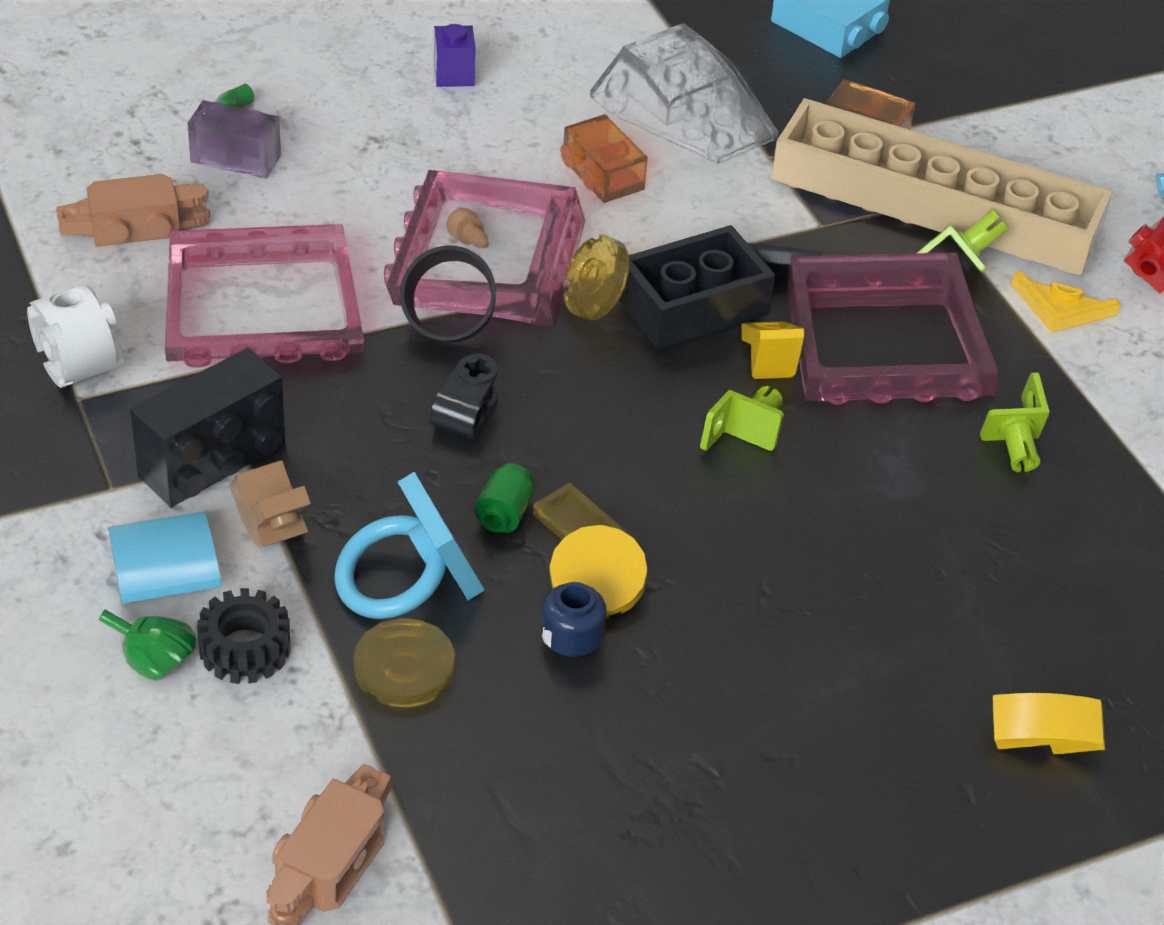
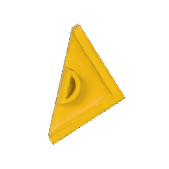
(1062, 305)

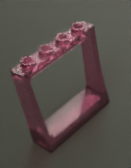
(261, 247)
(889, 282)
(533, 301)

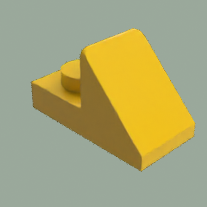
(773, 348)

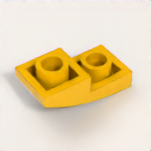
(1050, 719)

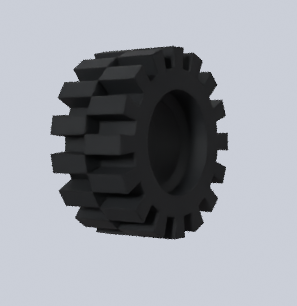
(248, 657)

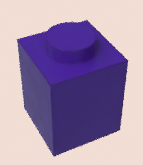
(454, 55)

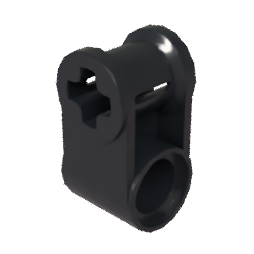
(467, 397)

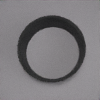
(422, 265)

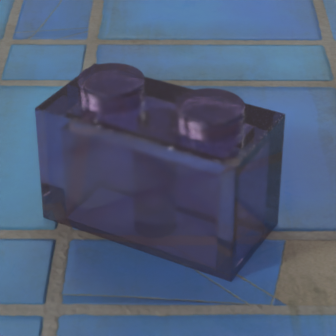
(234, 139)

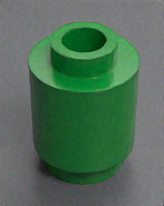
(505, 498)

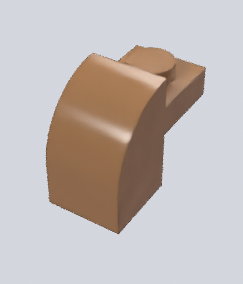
(269, 504)

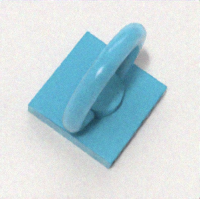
(431, 540)

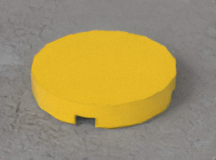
(603, 560)

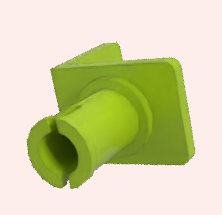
(972, 240)
(749, 419)
(1020, 425)

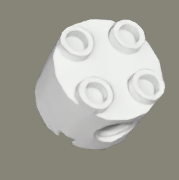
(74, 334)

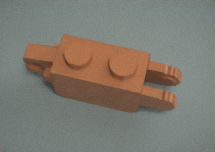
(134, 210)
(328, 847)

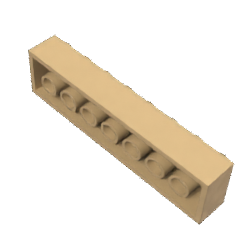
(940, 184)

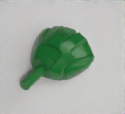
(153, 643)

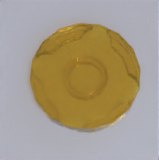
(596, 277)
(404, 662)

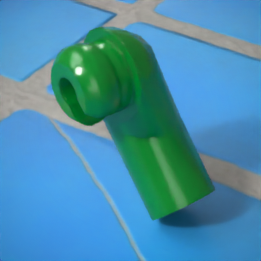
(237, 96)

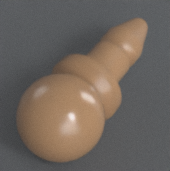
(467, 228)

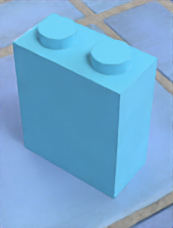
(832, 24)

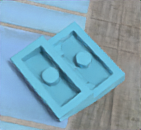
(164, 557)

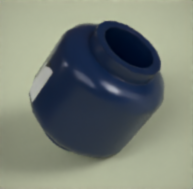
(573, 619)

